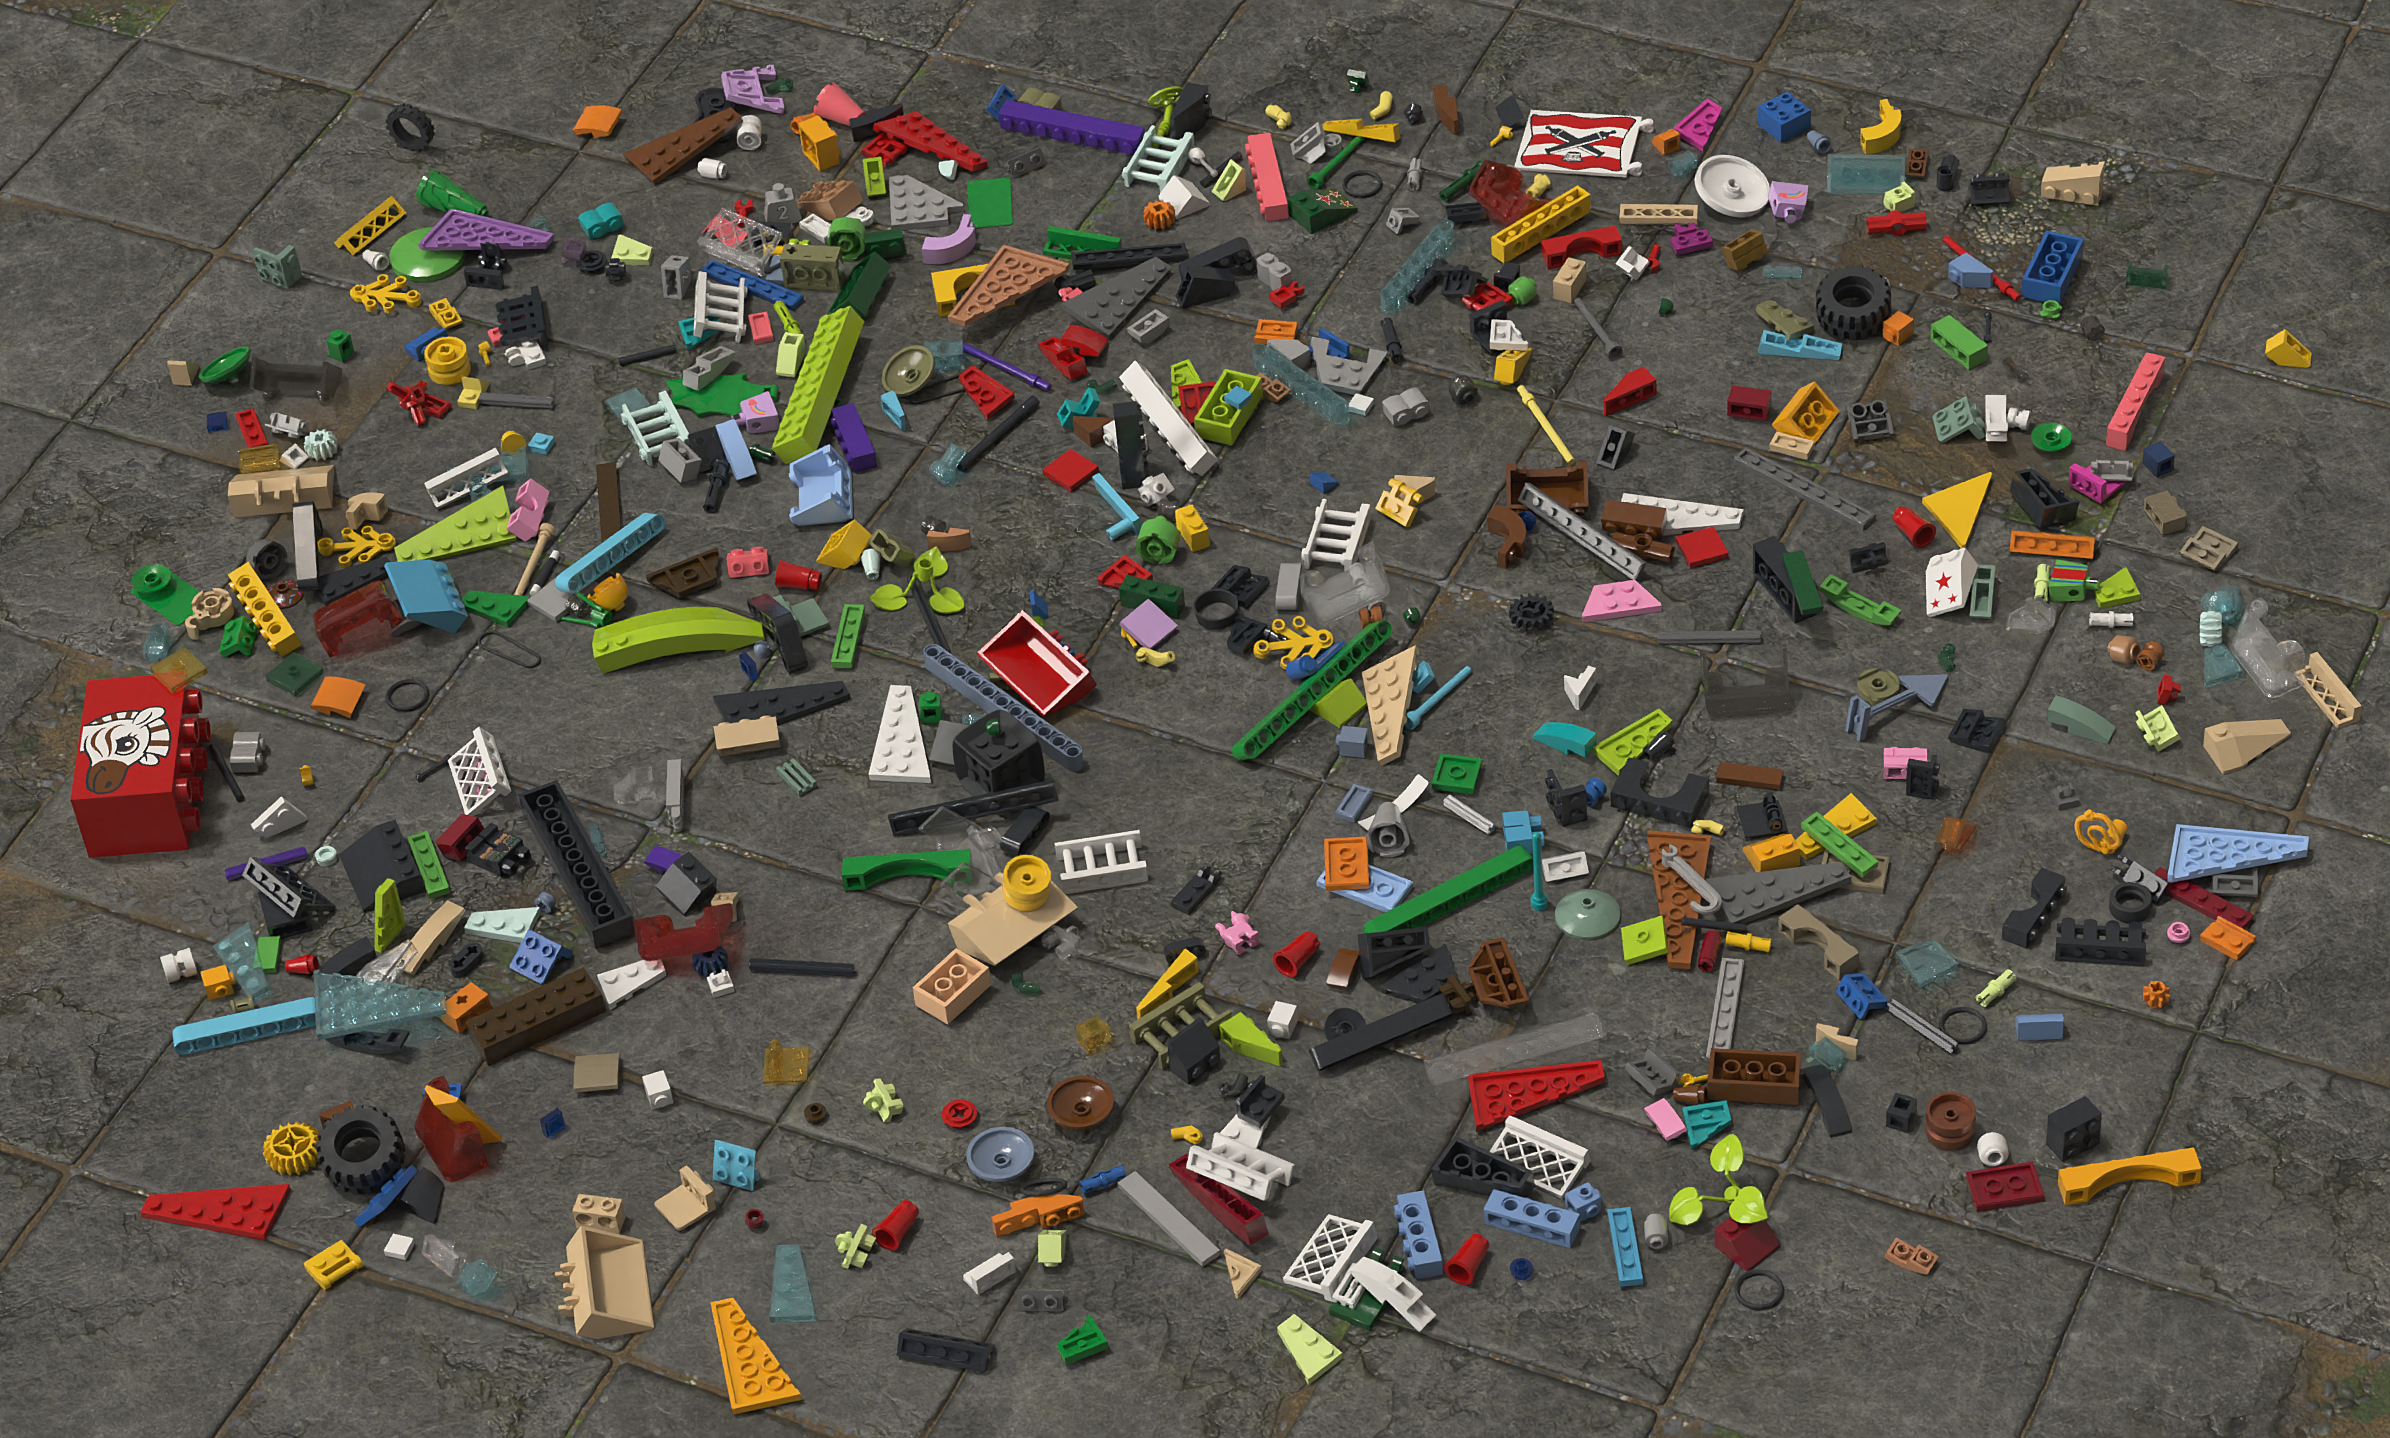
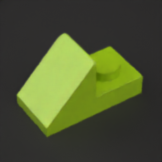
(874, 177)

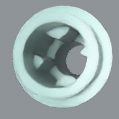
(871, 563)

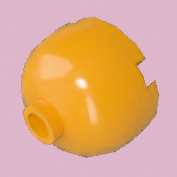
(610, 593)

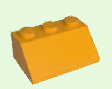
(1807, 413)

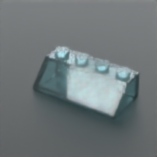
(1864, 173)

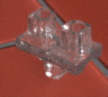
(1065, 939)

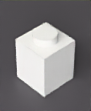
(1282, 1020)
(657, 1089)

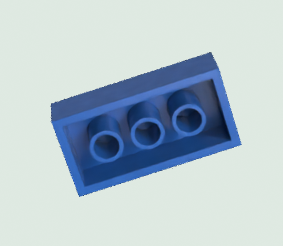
(2052, 267)

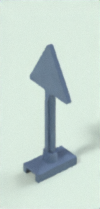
(1923, 686)

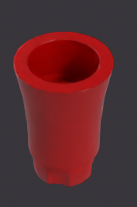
(1915, 527)
(797, 577)
(1294, 955)
(895, 1226)
(1465, 1262)

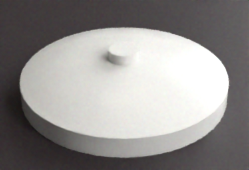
(1732, 186)

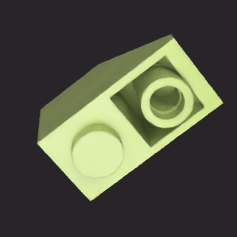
(790, 354)

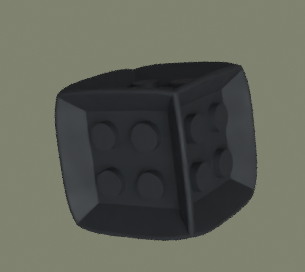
(1000, 761)

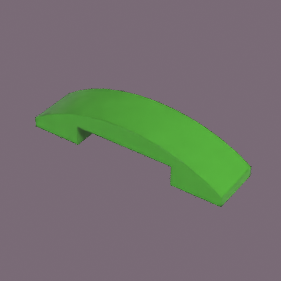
(1857, 605)

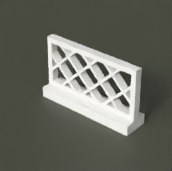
(490, 764)
(1549, 1145)
(1356, 1249)

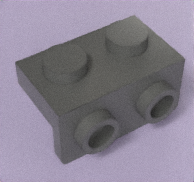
(1653, 1073)

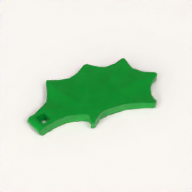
(719, 396)

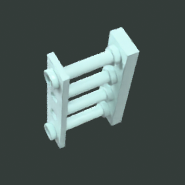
(1173, 167)
(670, 417)

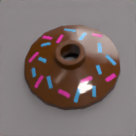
(285, 593)

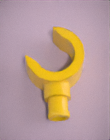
(306, 774)

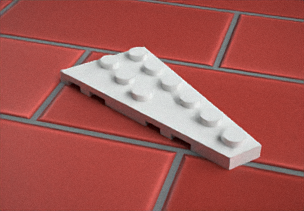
(1690, 515)
(899, 745)

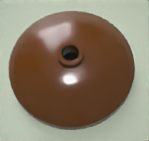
(1080, 1102)

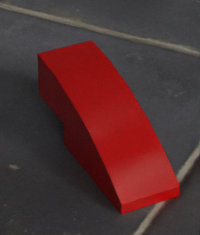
(1063, 358)

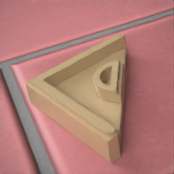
(1241, 1271)

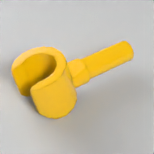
(1505, 132)
(484, 348)
(1124, 634)
(1689, 1080)

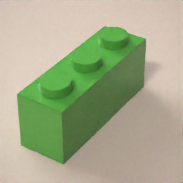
(1959, 342)

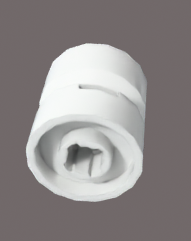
(749, 132)
(171, 968)

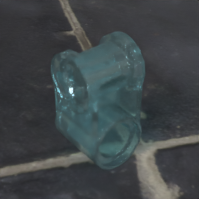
(157, 642)

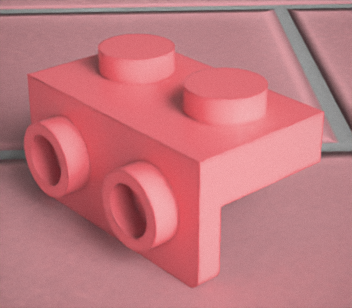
(747, 563)

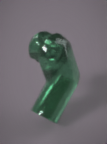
(780, 85)
(1103, 388)
(1946, 655)
(1024, 987)

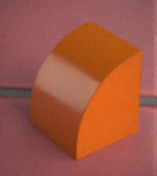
(1667, 141)

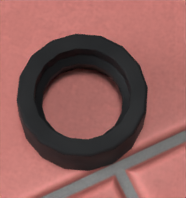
(2132, 890)

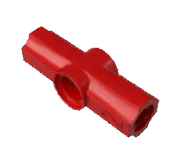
(1896, 223)

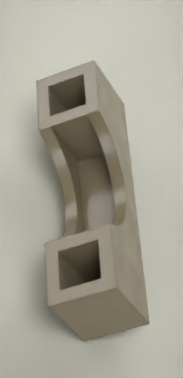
(1800, 926)

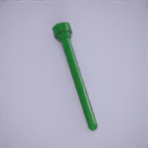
(1316, 180)

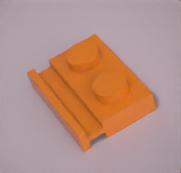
(1275, 330)
(2227, 938)

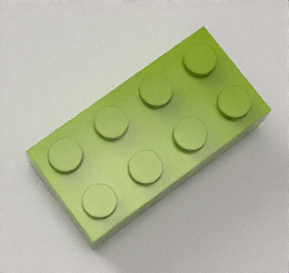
(1220, 420)

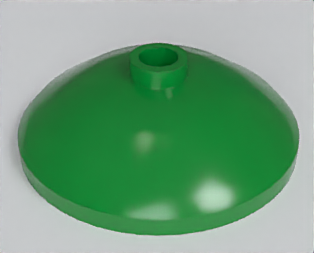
(226, 366)

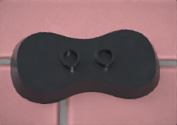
(711, 102)

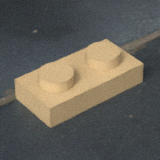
(1791, 445)

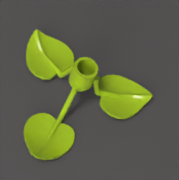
(926, 568)
(1746, 1203)

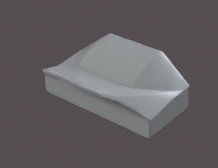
(1310, 144)
(1149, 327)

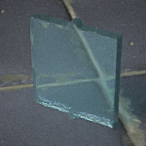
(632, 398)

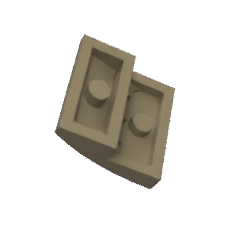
(2209, 548)
(596, 1072)

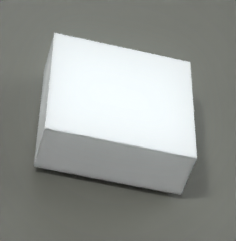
(1361, 404)
(399, 1246)

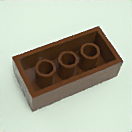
(1754, 1076)

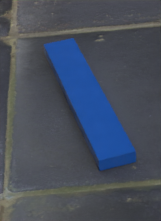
(755, 286)

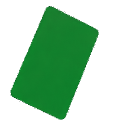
(990, 202)
(172, 601)

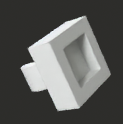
(720, 984)

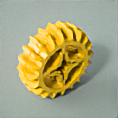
(280, 1151)

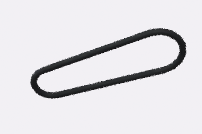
(938, 396)
(504, 656)

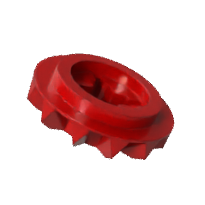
(962, 1107)

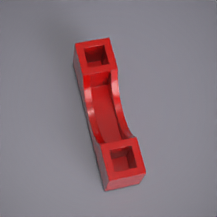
(1601, 241)

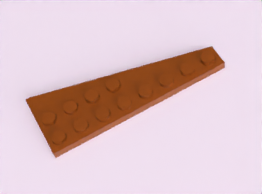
(1676, 894)

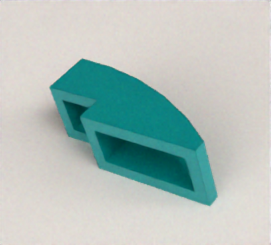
(1566, 738)

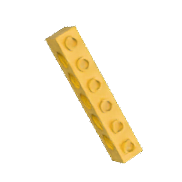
(1540, 224)
(264, 609)

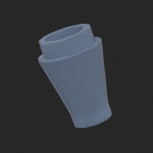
(1820, 142)

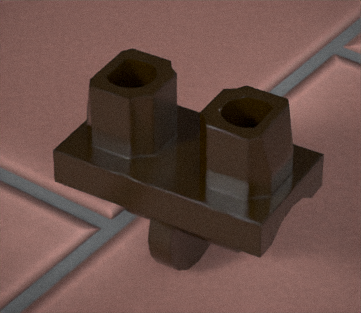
(1462, 994)

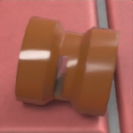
(1370, 616)
(2150, 655)

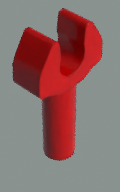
(743, 210)
(1652, 258)

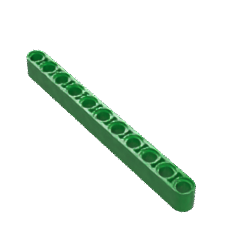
(1308, 696)

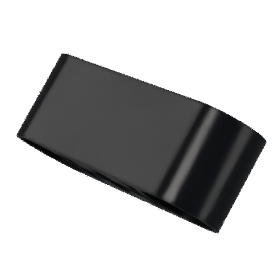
(1024, 831)

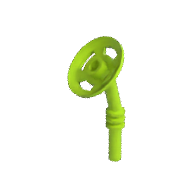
(1168, 97)

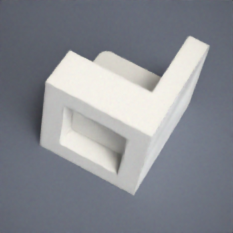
(1632, 263)

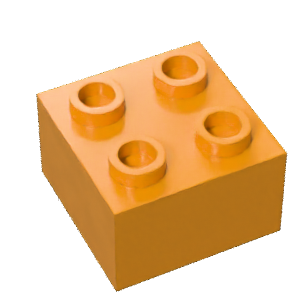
(819, 143)

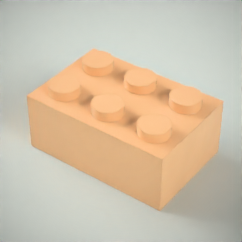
(951, 986)

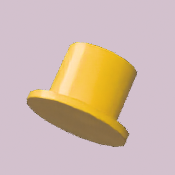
(512, 442)

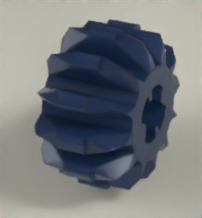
(710, 962)

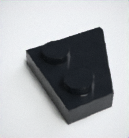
(1245, 634)

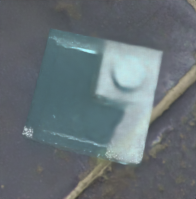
(1926, 962)

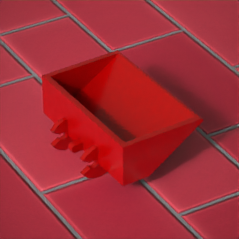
(1038, 665)

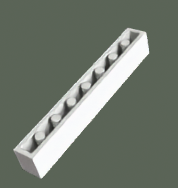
(1168, 419)

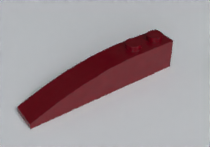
(1222, 1202)

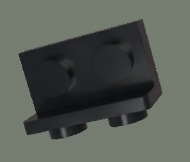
(1921, 777)
(1258, 1102)

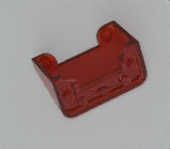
(1498, 191)
(353, 611)
(659, 940)
(453, 1148)

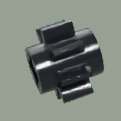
(615, 269)

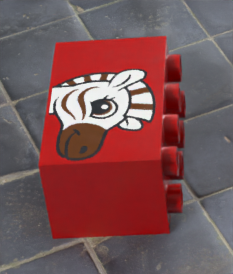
(139, 766)

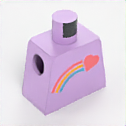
(1788, 200)
(758, 414)

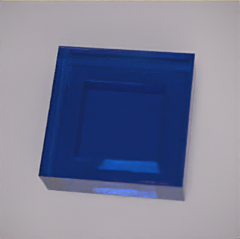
(217, 421)
(748, 666)
(552, 1122)

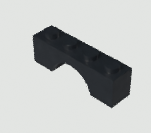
(2023, 925)

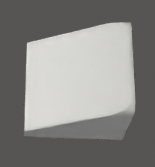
(294, 457)

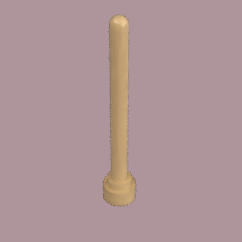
(545, 534)

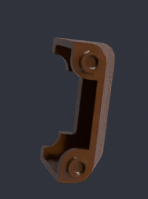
(1564, 485)

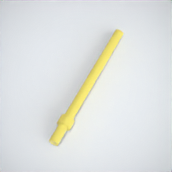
(1530, 402)

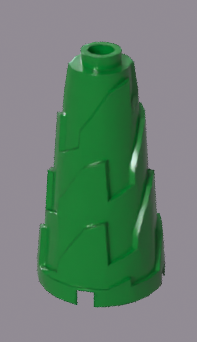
(442, 194)

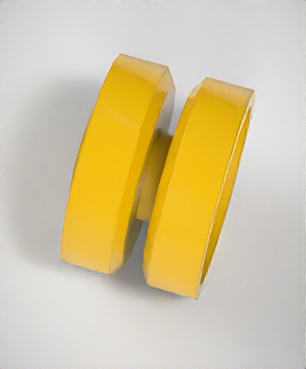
(447, 360)
(1026, 882)

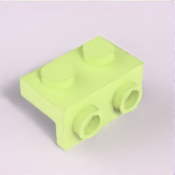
(2158, 728)

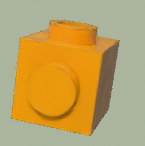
(218, 982)

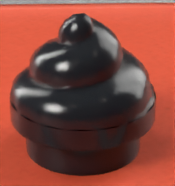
(1413, 113)

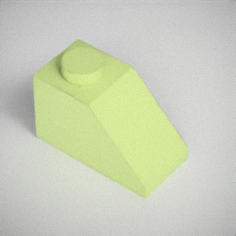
(1051, 1247)

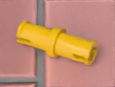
(1748, 942)

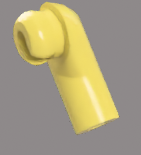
(1700, 825)

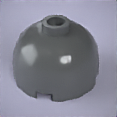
(267, 558)

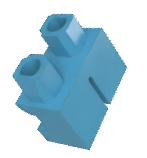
(1518, 828)

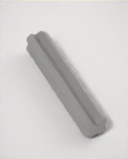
(1469, 814)

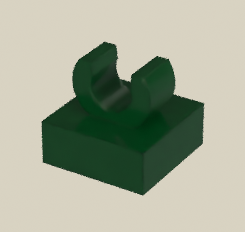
(1357, 80)

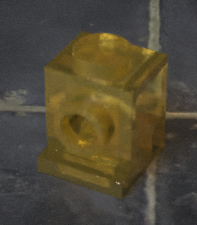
(1092, 1033)

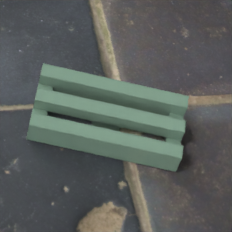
(799, 775)

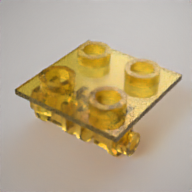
(785, 1063)

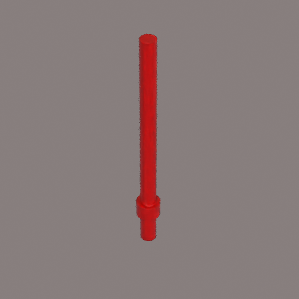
(2005, 287)

